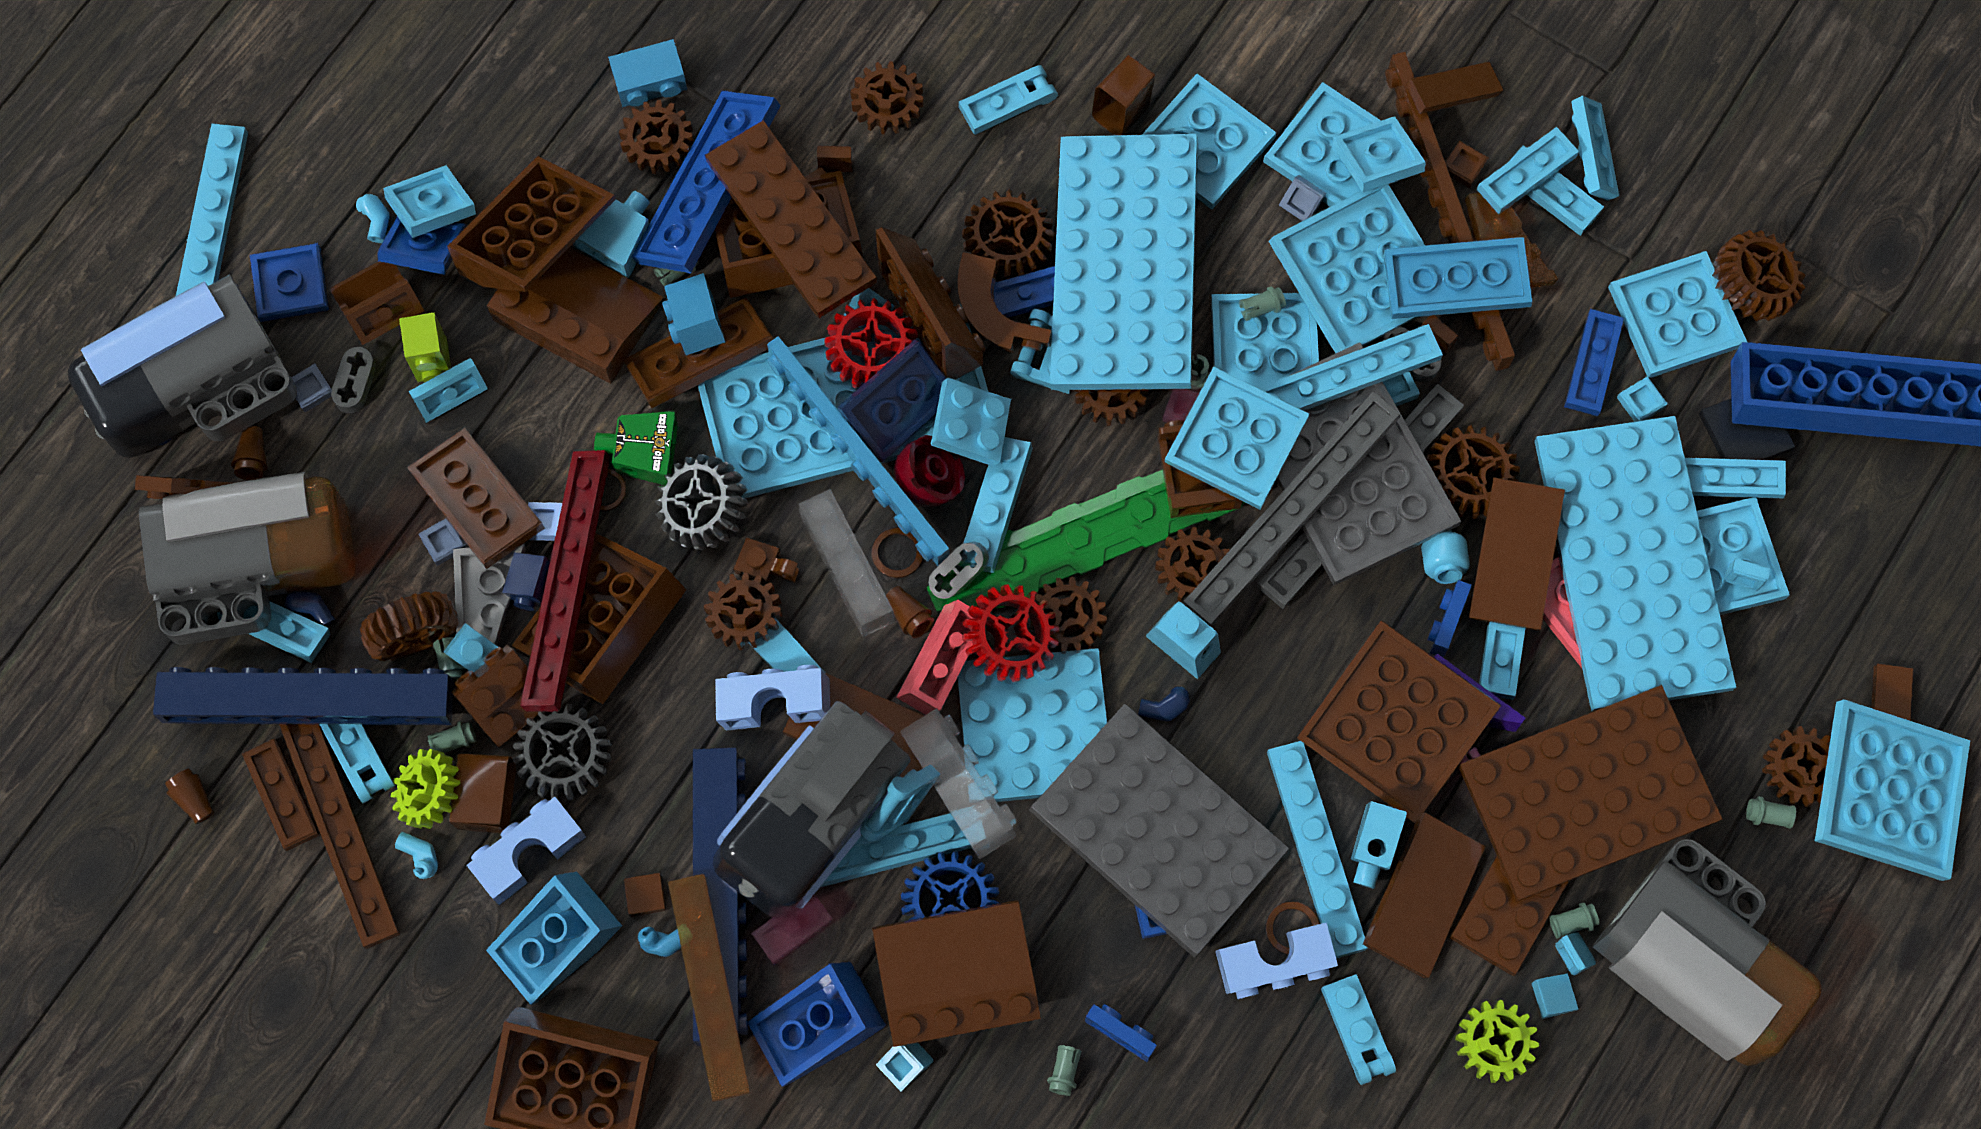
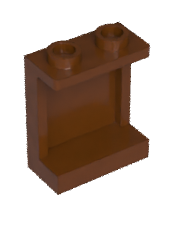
(376, 300)
(1184, 492)

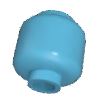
(1446, 557)

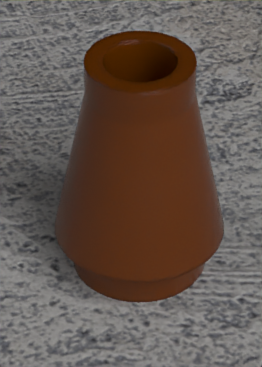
(250, 457)
(910, 613)
(188, 793)

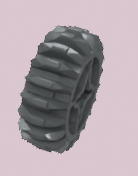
(693, 486)
(552, 762)

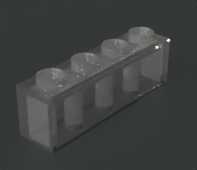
(846, 563)
(960, 785)

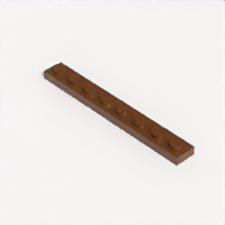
(340, 833)

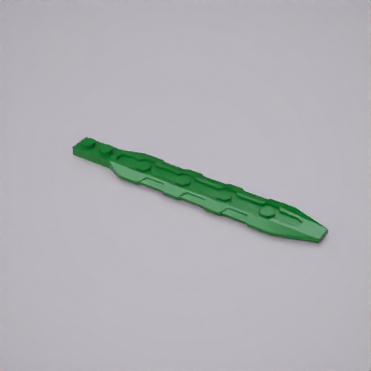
(1080, 539)

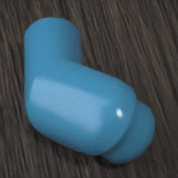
(658, 942)

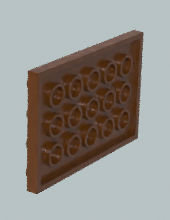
(1589, 793)

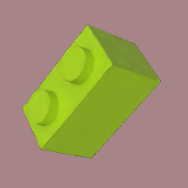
(425, 346)

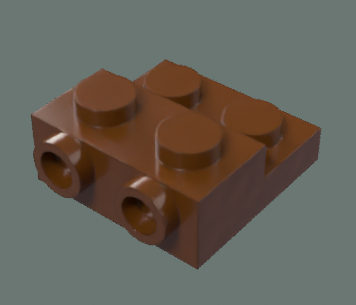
(495, 694)

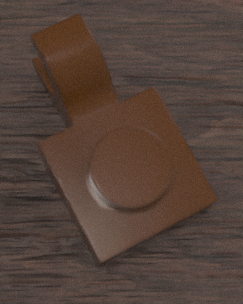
(763, 560)

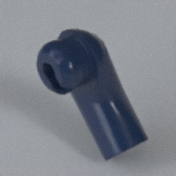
(309, 603)
(1168, 708)

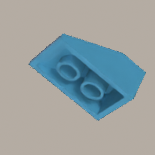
(553, 936)

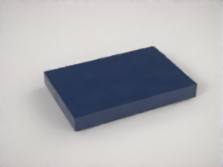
(895, 401)

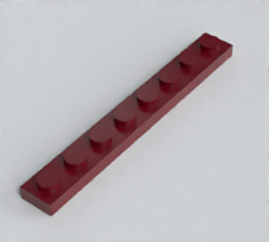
(565, 582)

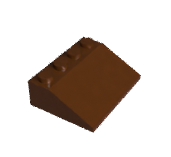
(527, 227)
(746, 258)
(927, 302)
(580, 313)
(618, 615)
(956, 973)
(568, 1075)

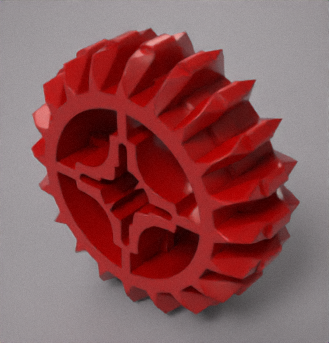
(857, 342)
(1024, 639)

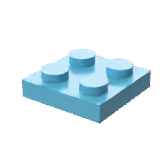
(1378, 154)
(429, 201)
(970, 422)

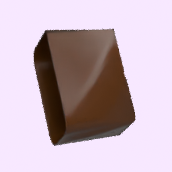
(1117, 98)
(483, 793)

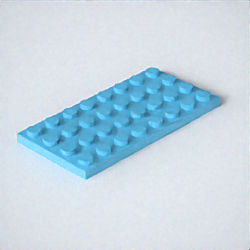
(1124, 263)
(771, 433)
(1635, 563)

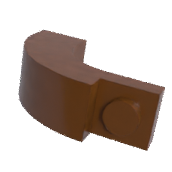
(976, 294)

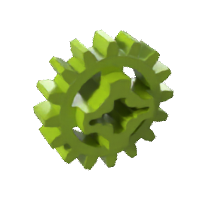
(425, 788)
(1501, 1056)

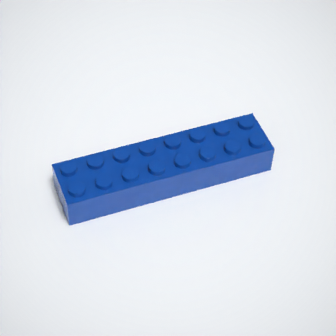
(1856, 393)

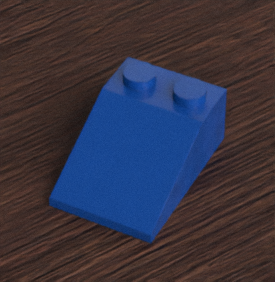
(816, 1022)

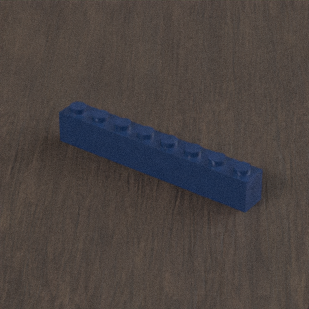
(304, 697)
(715, 804)

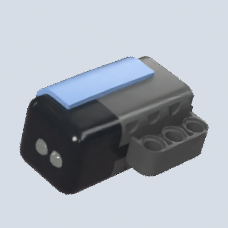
(181, 369)
(809, 810)

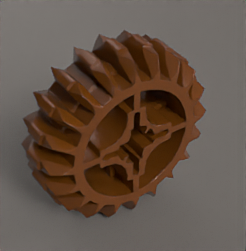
(1027, 218)
(1758, 275)
(1465, 445)
(408, 626)

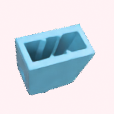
(616, 234)
(1186, 638)
(1383, 826)

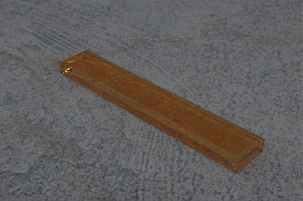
(709, 988)

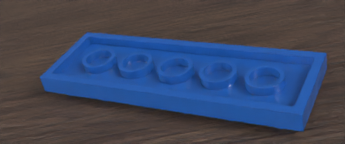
(696, 194)

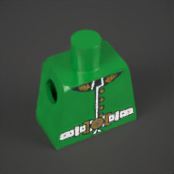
(642, 445)

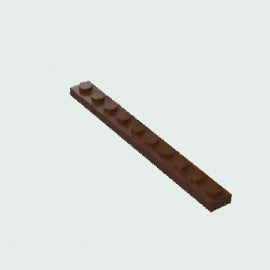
(1444, 197)

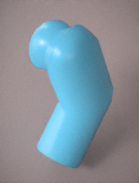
(377, 213)
(422, 853)

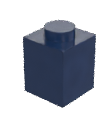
(526, 580)

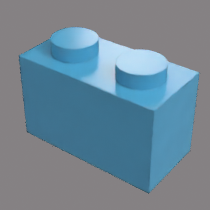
(648, 73)
(693, 314)

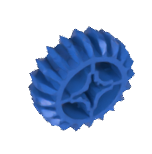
(927, 880)

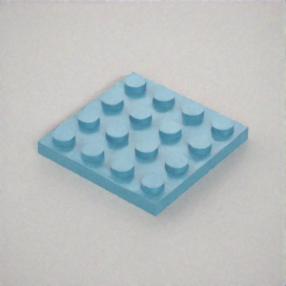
(1341, 264)
(1032, 726)
(1892, 790)

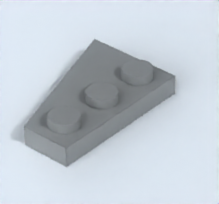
(480, 594)

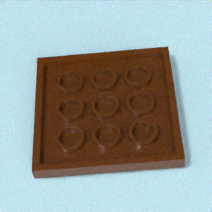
(1399, 721)

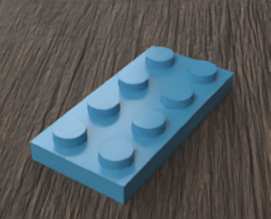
(1457, 278)

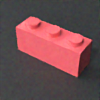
(938, 661)

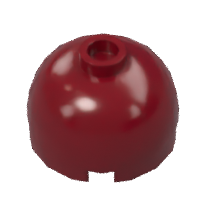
(928, 473)

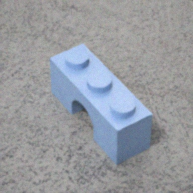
(743, 696)
(498, 864)
(1309, 954)

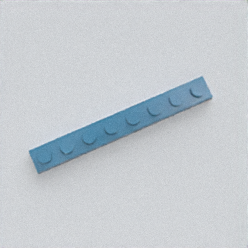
(865, 463)

